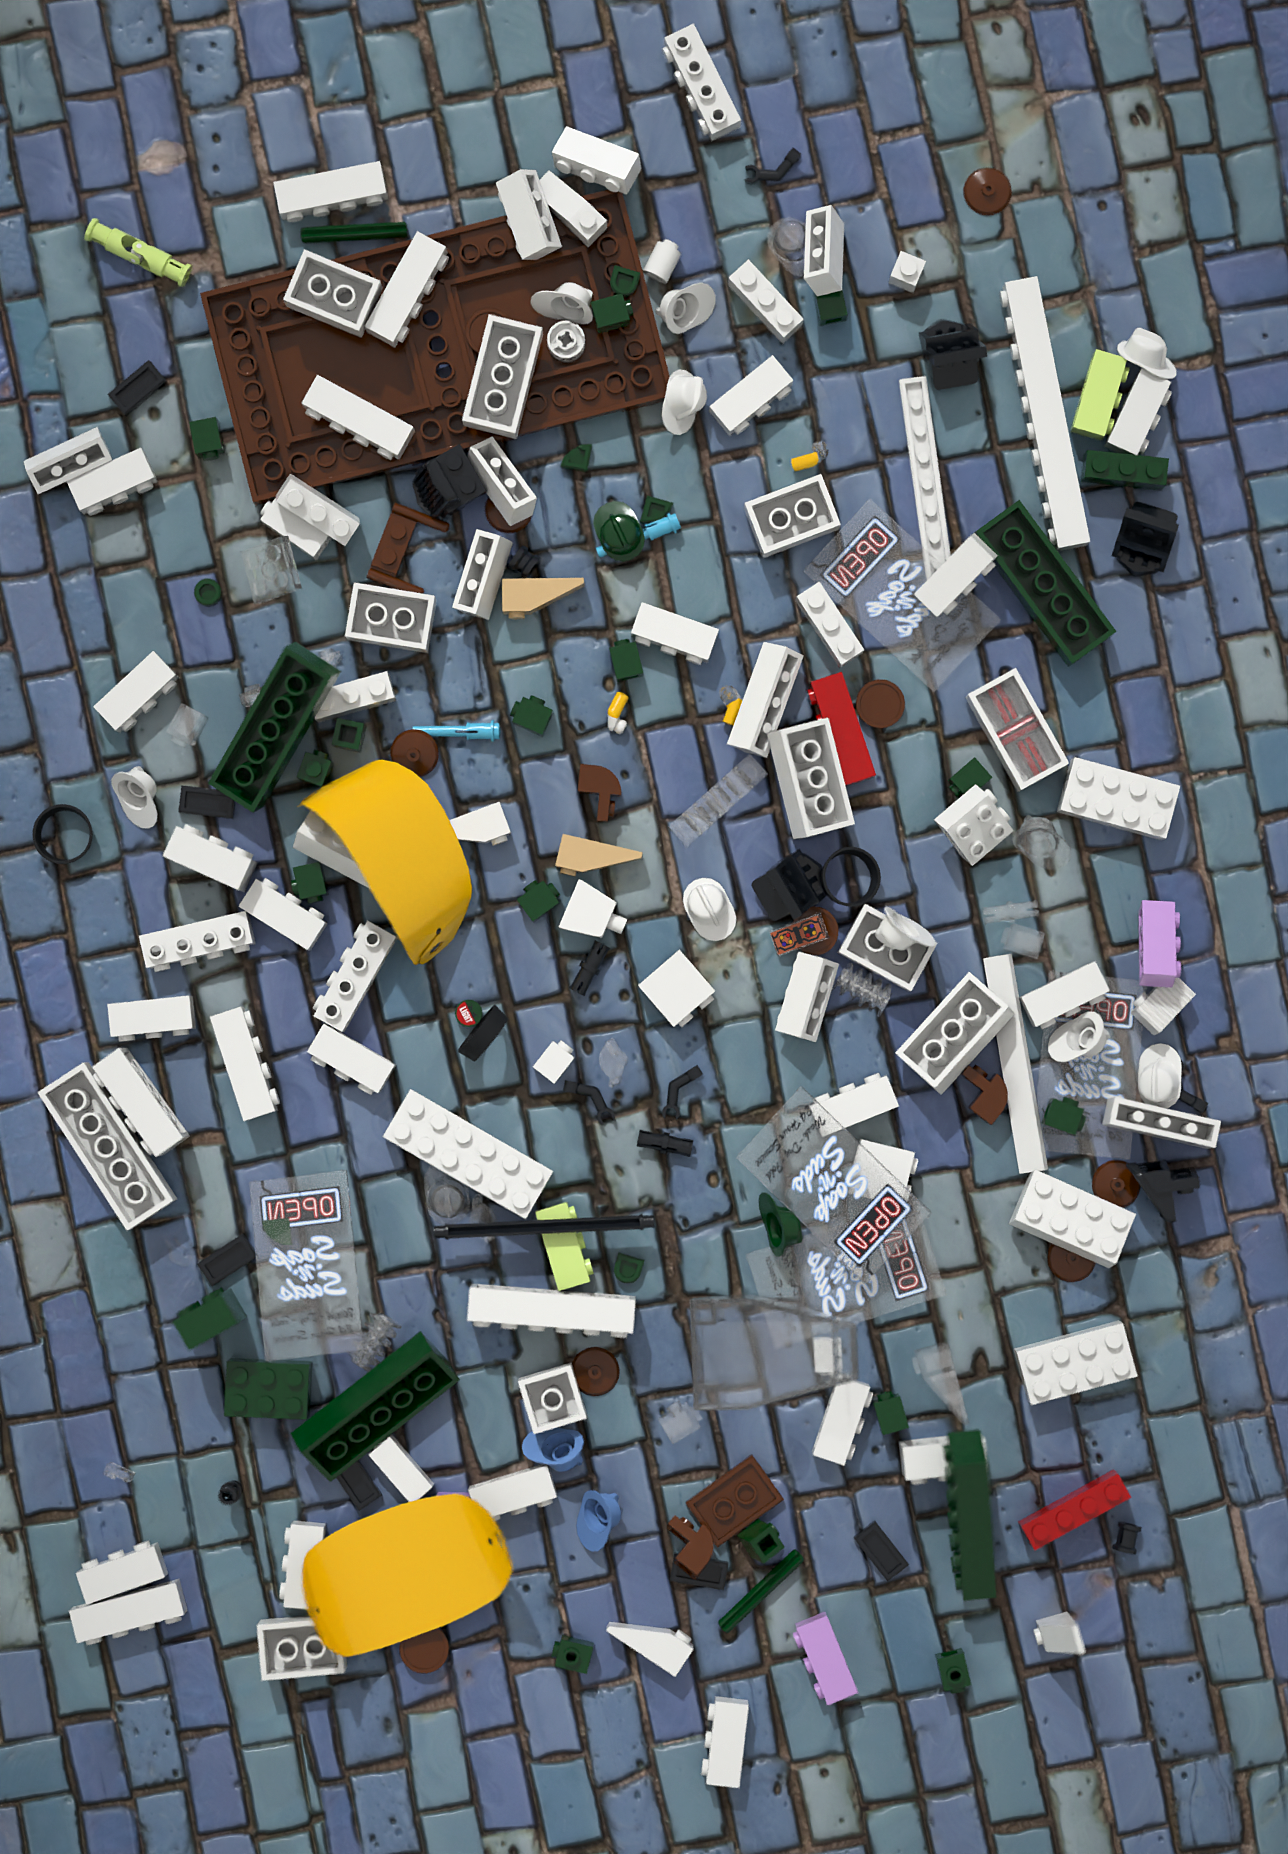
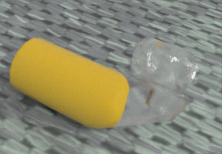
(811, 459)
(732, 701)

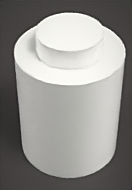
(662, 261)

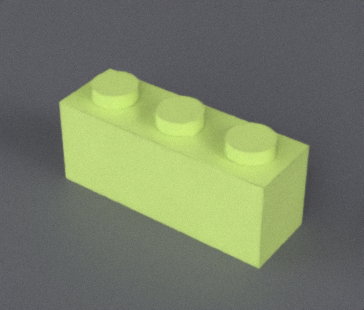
(1100, 395)
(565, 1249)

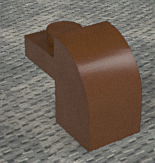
(600, 782)
(992, 1097)
(698, 1546)

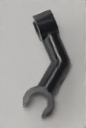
(774, 175)
(675, 1085)
(593, 1092)
(1191, 1100)

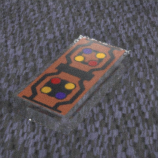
(799, 934)

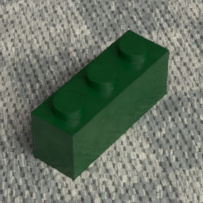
(1124, 470)

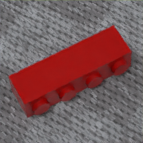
(835, 703)
(1074, 1509)

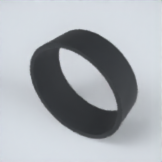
(38, 825)
(874, 870)
(483, 1033)

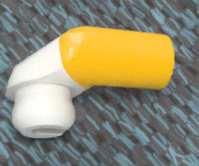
(614, 712)

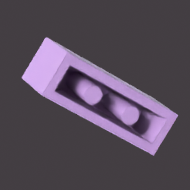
(1158, 943)
(824, 1658)

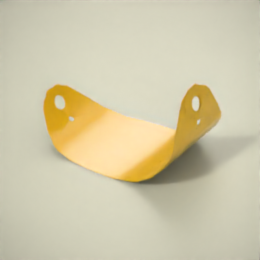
(402, 850)
(403, 1573)

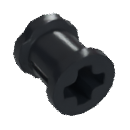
(1126, 1537)

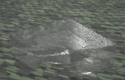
(114, 1470)

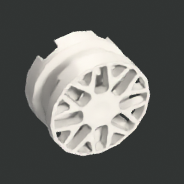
(566, 341)

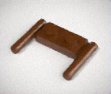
(395, 544)

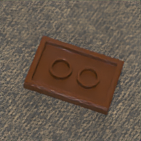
(734, 1500)

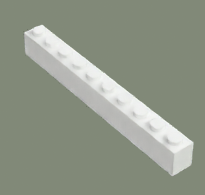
(1045, 414)

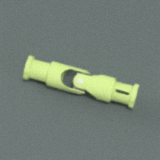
(141, 253)

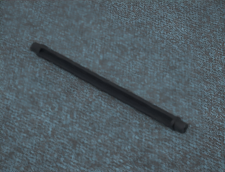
(544, 1226)

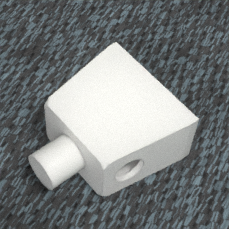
(591, 912)

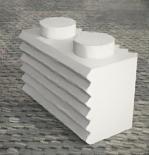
(1161, 1005)

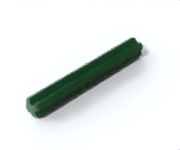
(354, 232)
(760, 1591)

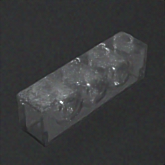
(718, 801)

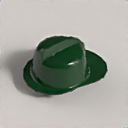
(619, 531)
(780, 1223)

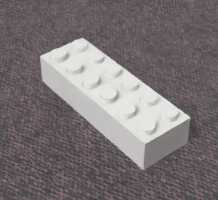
(107, 1146)
(467, 1154)
(551, 1309)

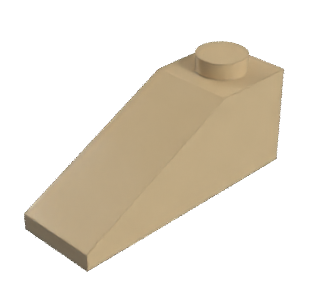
(532, 594)
(588, 855)

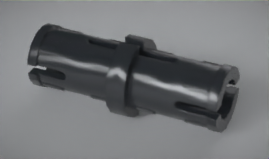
(589, 967)
(665, 1143)
(236, 1492)

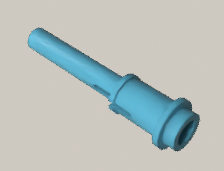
(654, 530)
(485, 731)

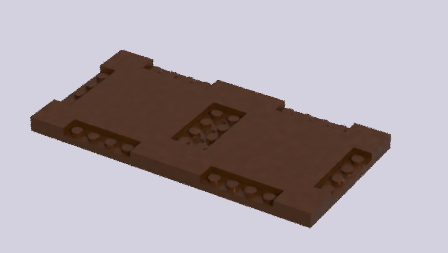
(275, 353)

